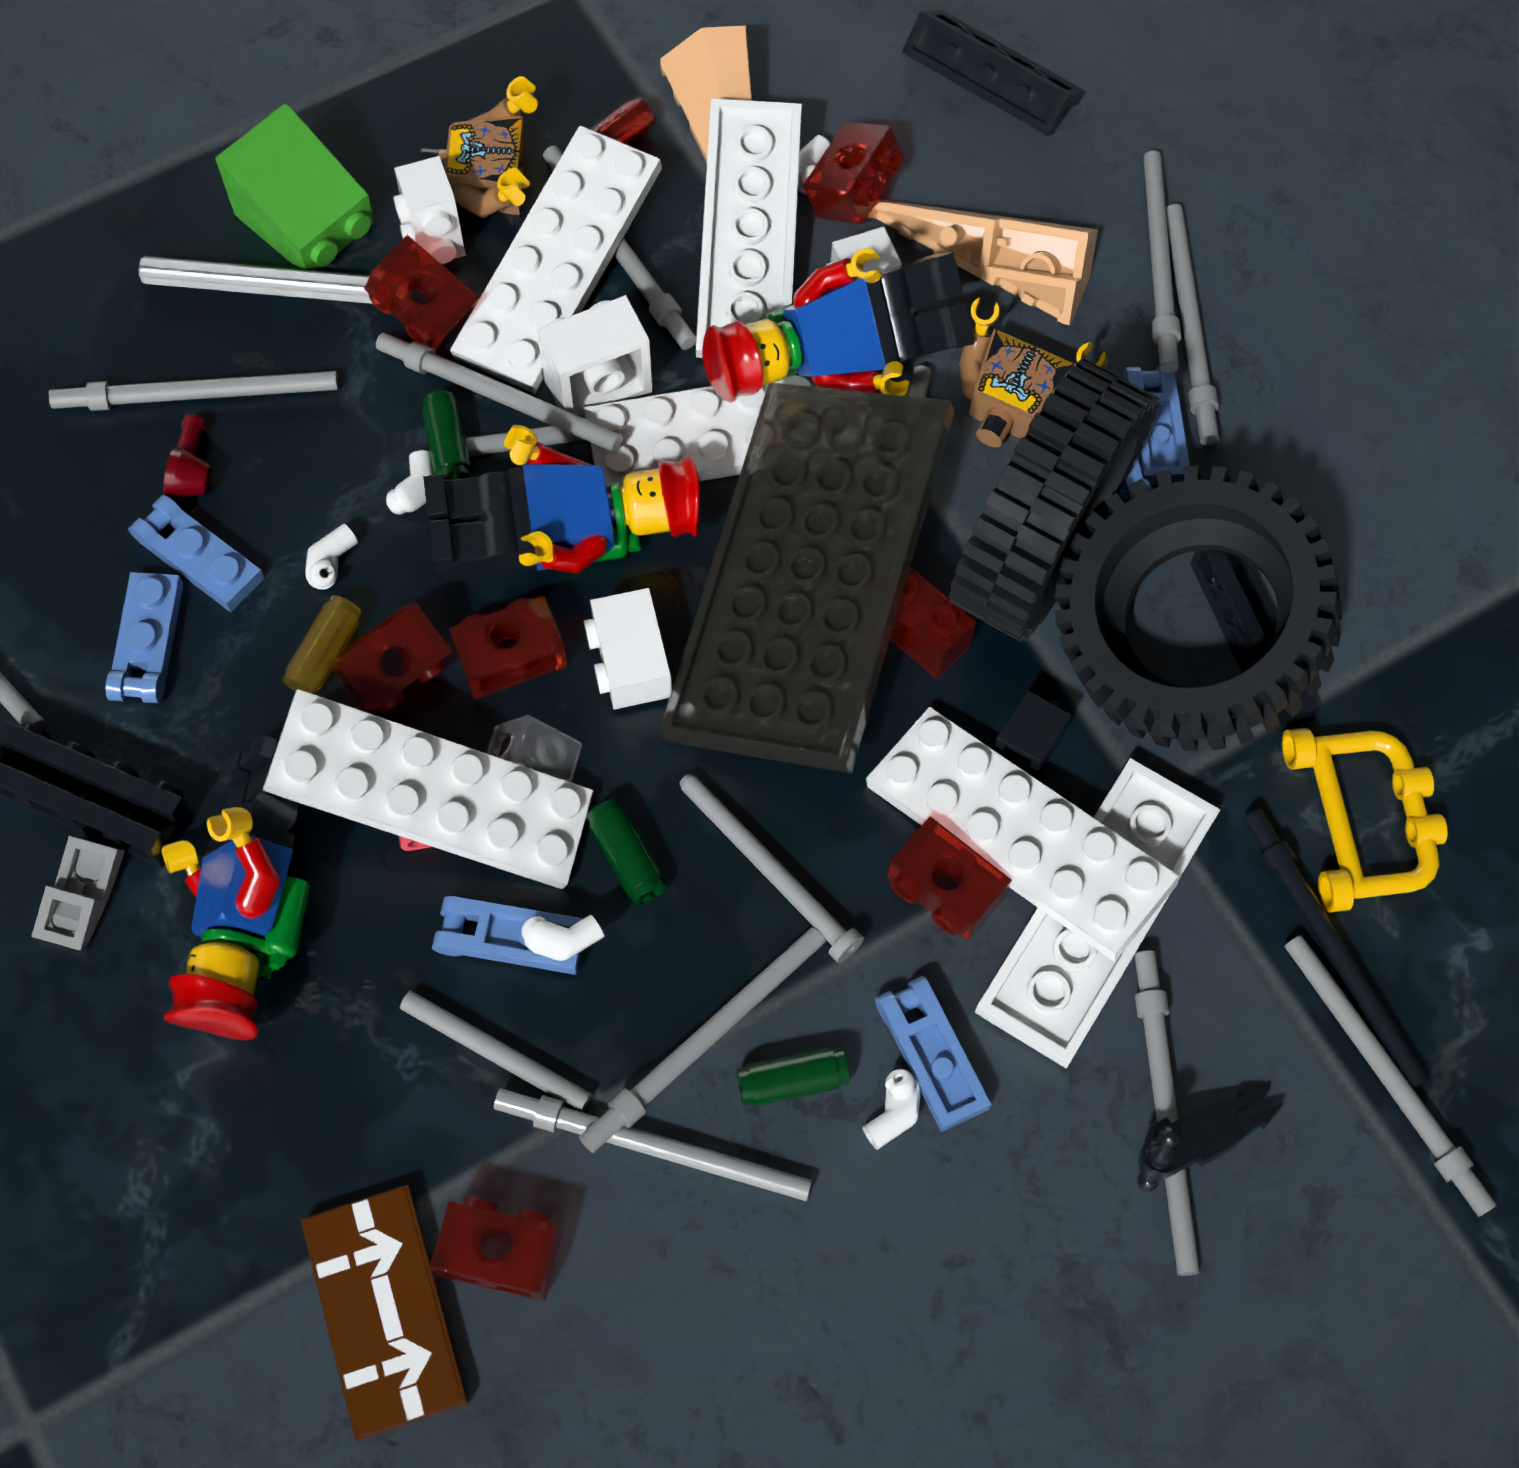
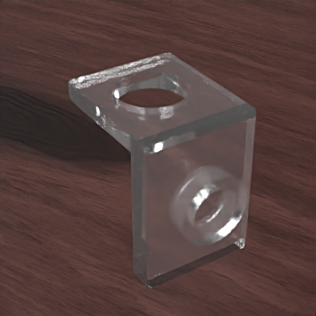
(537, 747)

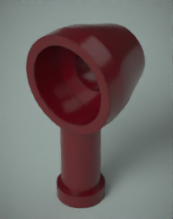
(185, 472)

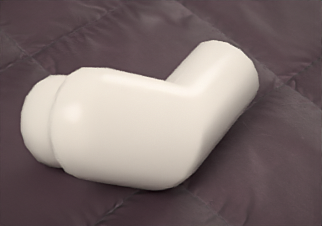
(808, 159)
(410, 493)
(323, 557)
(557, 941)
(900, 1109)

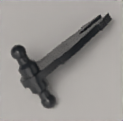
(1199, 1137)

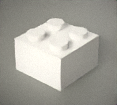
(596, 356)

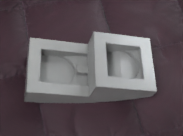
(80, 893)

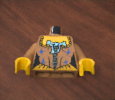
(489, 155)
(1009, 379)

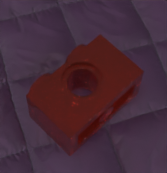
(853, 172)
(413, 268)
(931, 626)
(360, 663)
(496, 668)
(939, 852)
(520, 1273)

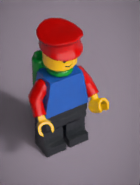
(844, 329)
(553, 512)
(244, 900)

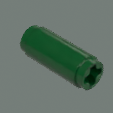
(446, 436)
(626, 852)
(792, 1076)

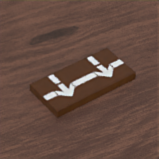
(383, 1313)

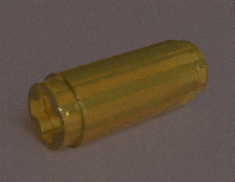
(322, 642)

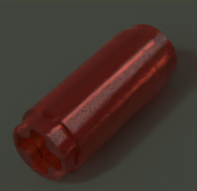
(626, 122)

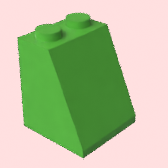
(294, 191)

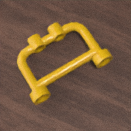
(1410, 784)

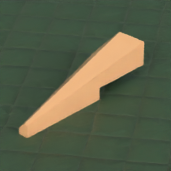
(706, 68)
(1029, 258)

